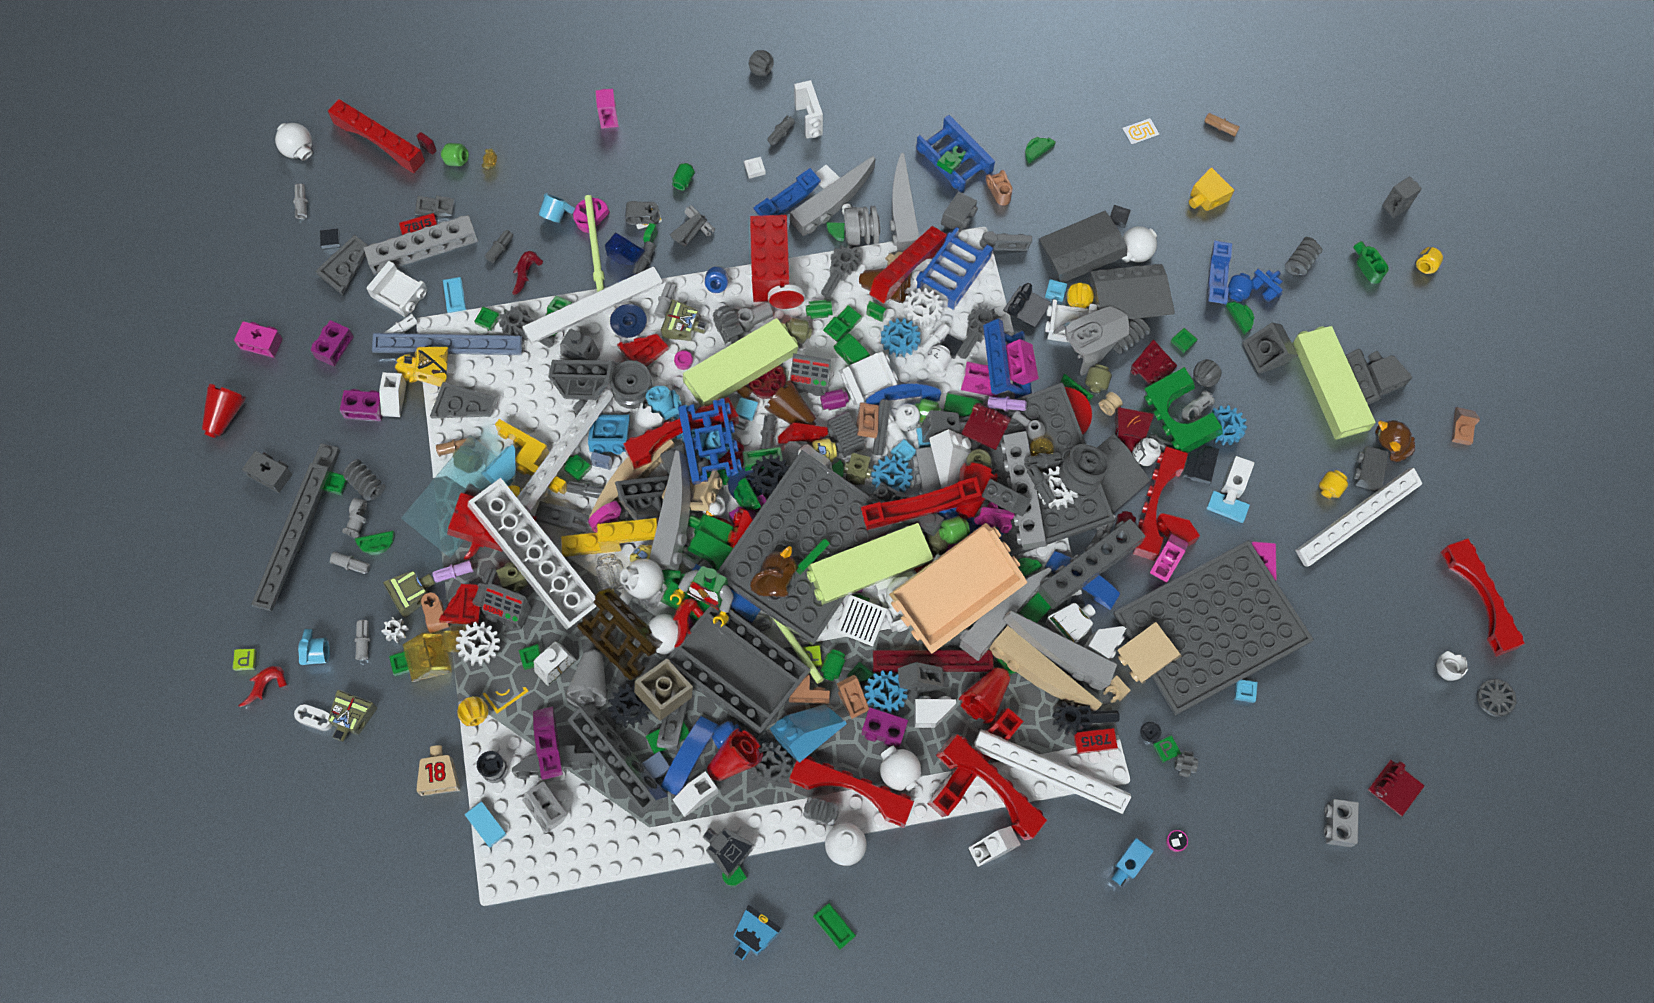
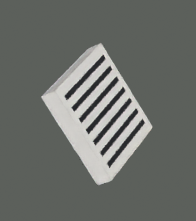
(861, 620)

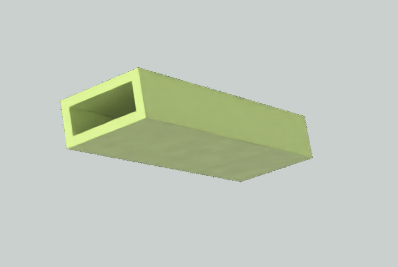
(740, 363)
(1333, 382)
(869, 563)

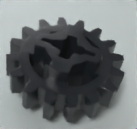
(763, 478)
(622, 703)

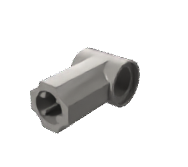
(754, 315)

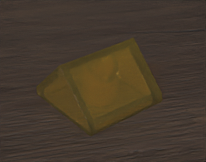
(426, 657)

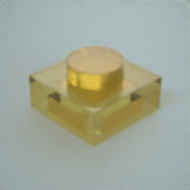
(449, 641)

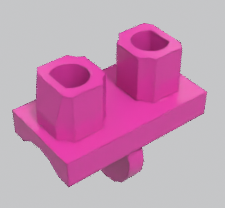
(995, 517)

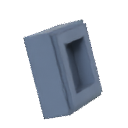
(601, 461)
(656, 765)

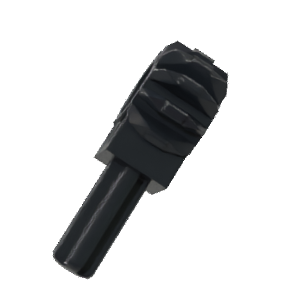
(1082, 717)

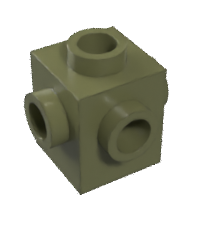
(858, 469)
(511, 577)

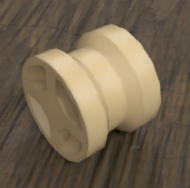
(1110, 403)

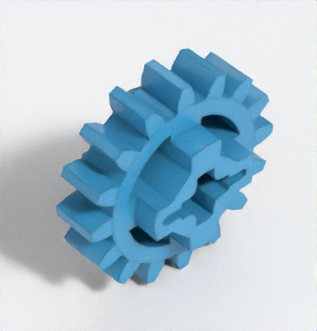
(895, 343)
(1234, 430)
(900, 477)
(877, 693)

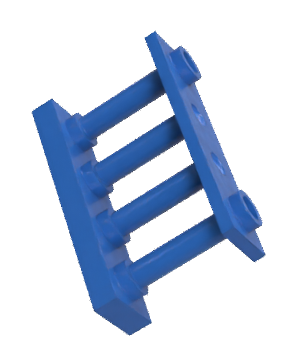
(963, 140)
(963, 282)
(998, 362)

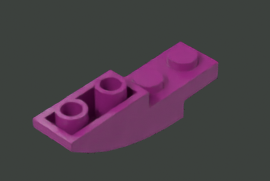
(547, 743)

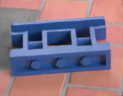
(694, 444)

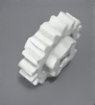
(925, 304)
(1062, 496)
(485, 645)

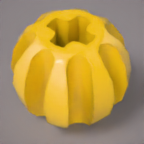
(1080, 295)
(472, 711)

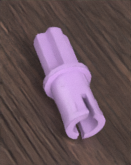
(1006, 403)
(453, 571)

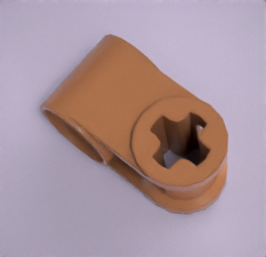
(1000, 187)
(433, 613)

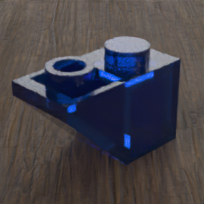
(623, 250)

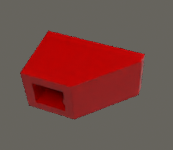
(742, 521)
(1178, 527)

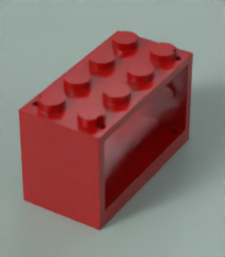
(768, 254)

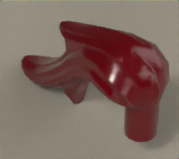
(522, 267)

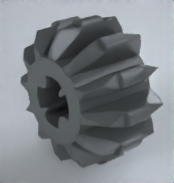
(820, 811)

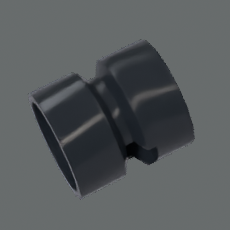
(492, 767)

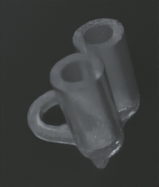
(609, 571)

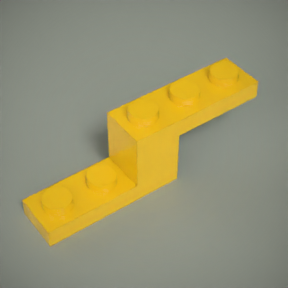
(531, 454)
(609, 537)

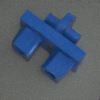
(1273, 289)

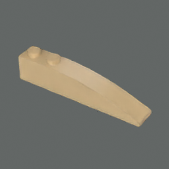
(627, 472)
(1039, 670)

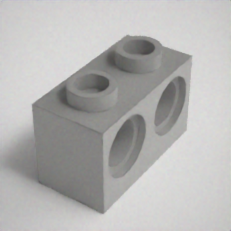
(544, 807)
(1347, 824)

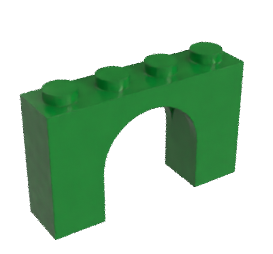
(1185, 436)
(713, 552)

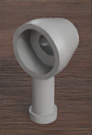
(1032, 434)

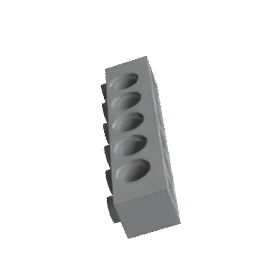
(430, 246)
(1019, 443)

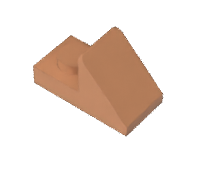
(867, 420)
(1464, 425)
(805, 695)
(852, 696)

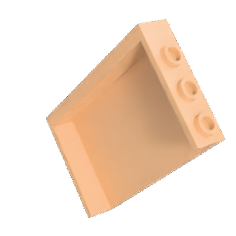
(958, 588)

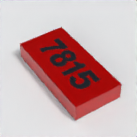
(417, 223)
(1095, 741)

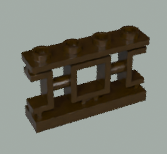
(628, 623)

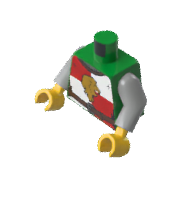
(708, 588)

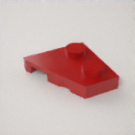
(644, 349)
(802, 432)
(460, 608)

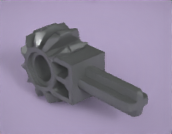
(841, 269)
(727, 324)
(517, 328)
(975, 329)

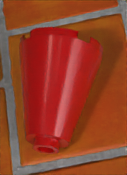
(220, 409)
(983, 476)
(986, 695)
(735, 756)

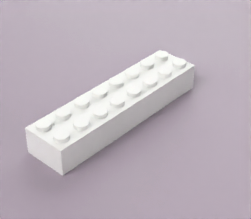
(533, 553)

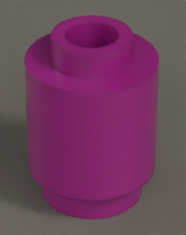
(834, 399)

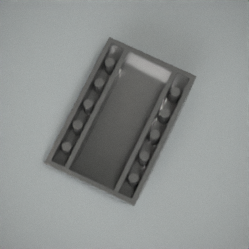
(738, 668)

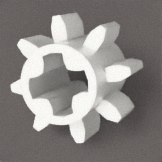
(390, 628)

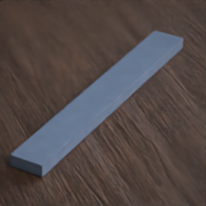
(456, 343)

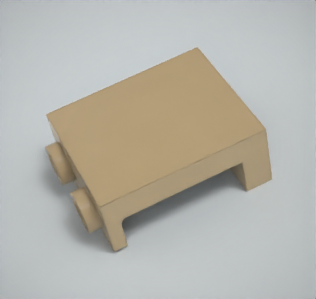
(705, 493)
(1148, 653)

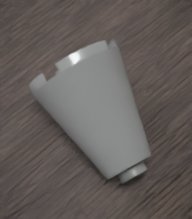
(588, 682)

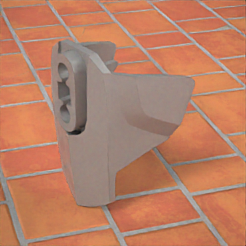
(1097, 334)

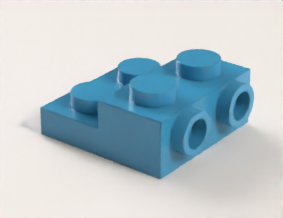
(609, 434)

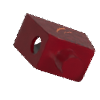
(1131, 426)

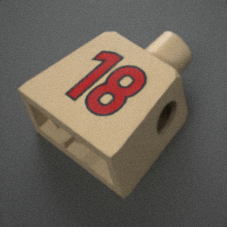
(437, 773)

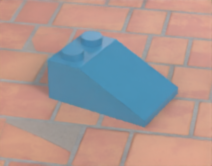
(806, 730)

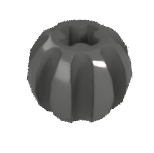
(761, 63)
(1207, 373)

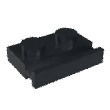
(1201, 464)

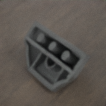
(581, 378)
(642, 496)

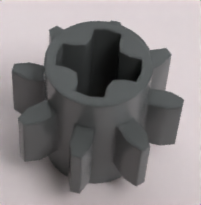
(1186, 763)

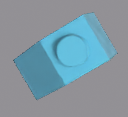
(501, 467)

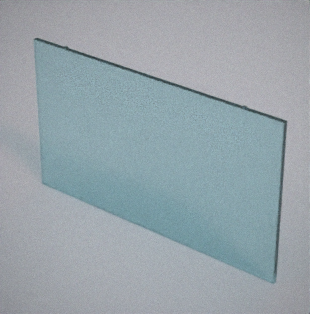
(437, 503)

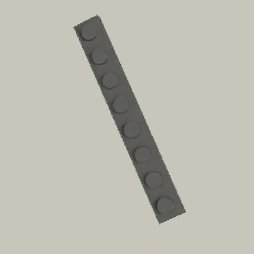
(290, 537)

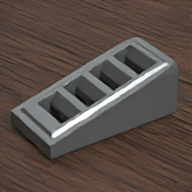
(688, 230)

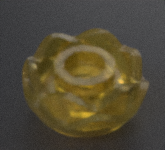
(489, 159)
(1041, 442)

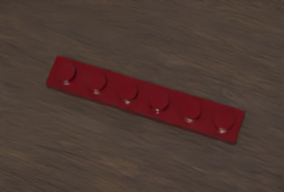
(946, 659)

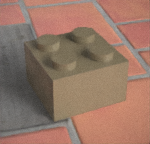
(663, 689)

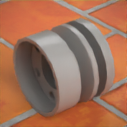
(861, 225)

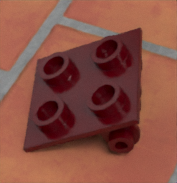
(1153, 364)
(986, 426)
(1396, 787)

